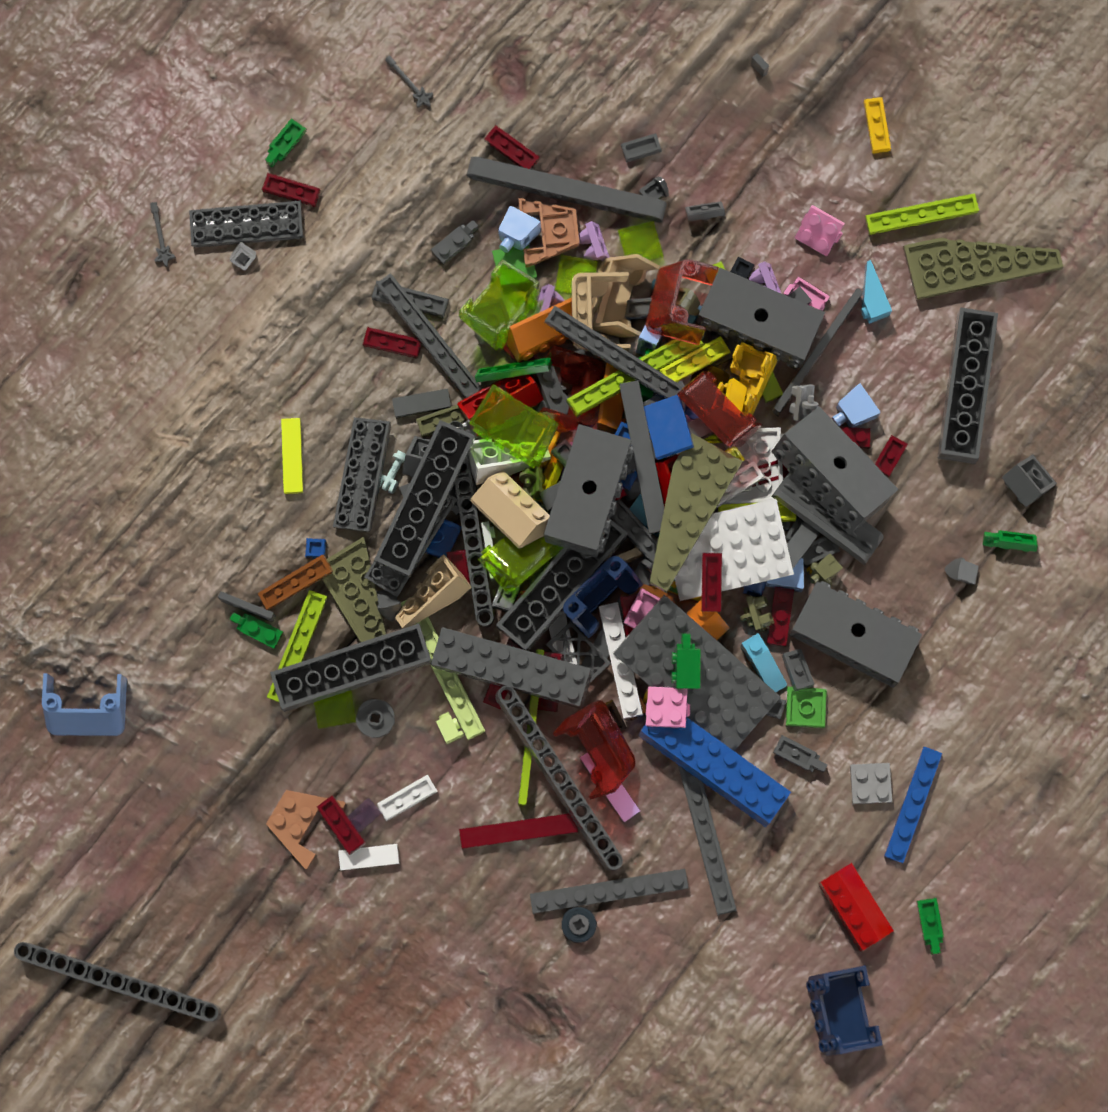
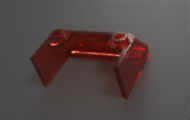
(663, 314)
(581, 373)
(718, 411)
(604, 745)

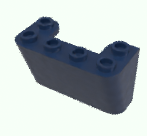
(596, 589)
(842, 1011)

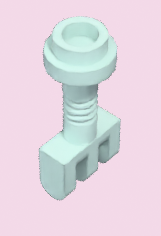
(389, 479)

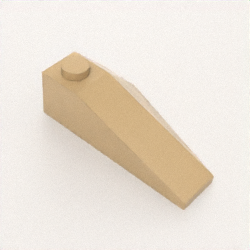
(439, 589)

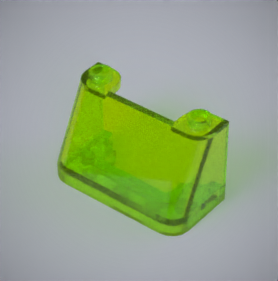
(514, 565)

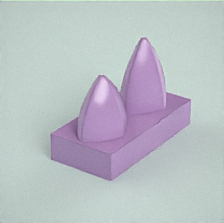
(593, 235)
(765, 275)
(547, 298)

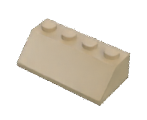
(511, 509)

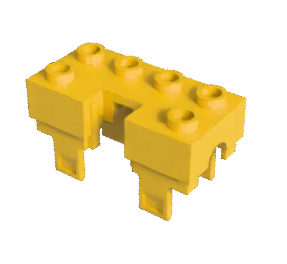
(754, 372)

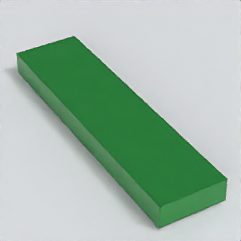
(513, 370)

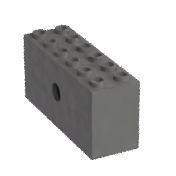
(787, 324)
(596, 463)
(834, 470)
(883, 643)

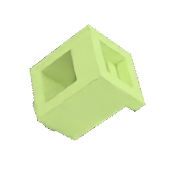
(449, 728)

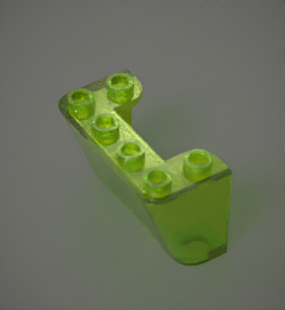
(501, 304)
(514, 426)

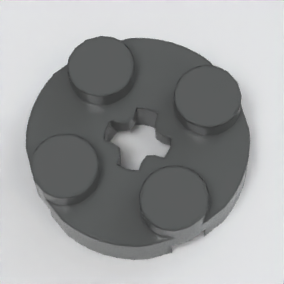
(364, 716)

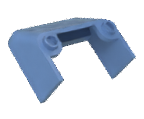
(105, 721)

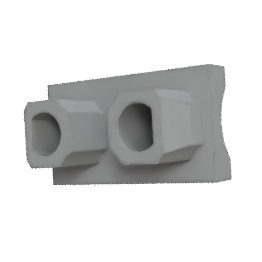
(804, 401)

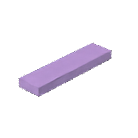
(620, 799)

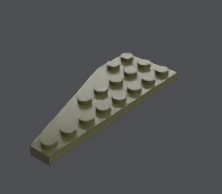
(958, 265)
(694, 492)

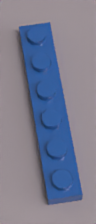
(913, 805)

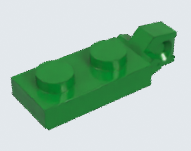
(284, 142)
(1011, 540)
(257, 629)
(930, 924)

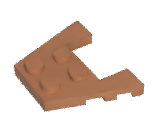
(557, 227)
(292, 820)

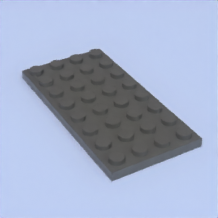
(729, 693)

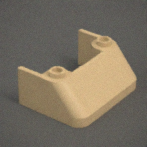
(584, 288)
(611, 307)

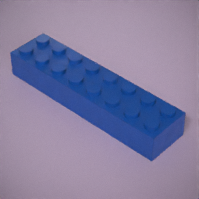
(719, 769)

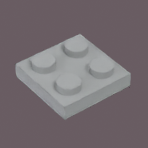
(870, 783)

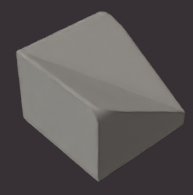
(242, 256)

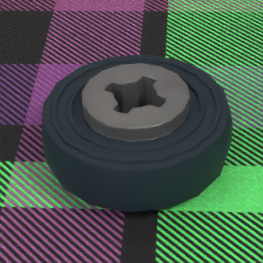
(578, 924)

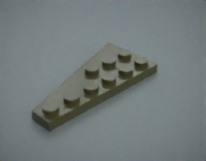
(354, 592)

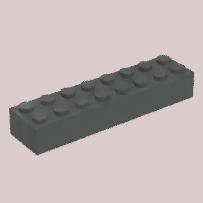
(967, 385)
(424, 498)
(546, 596)
(351, 667)
(512, 667)

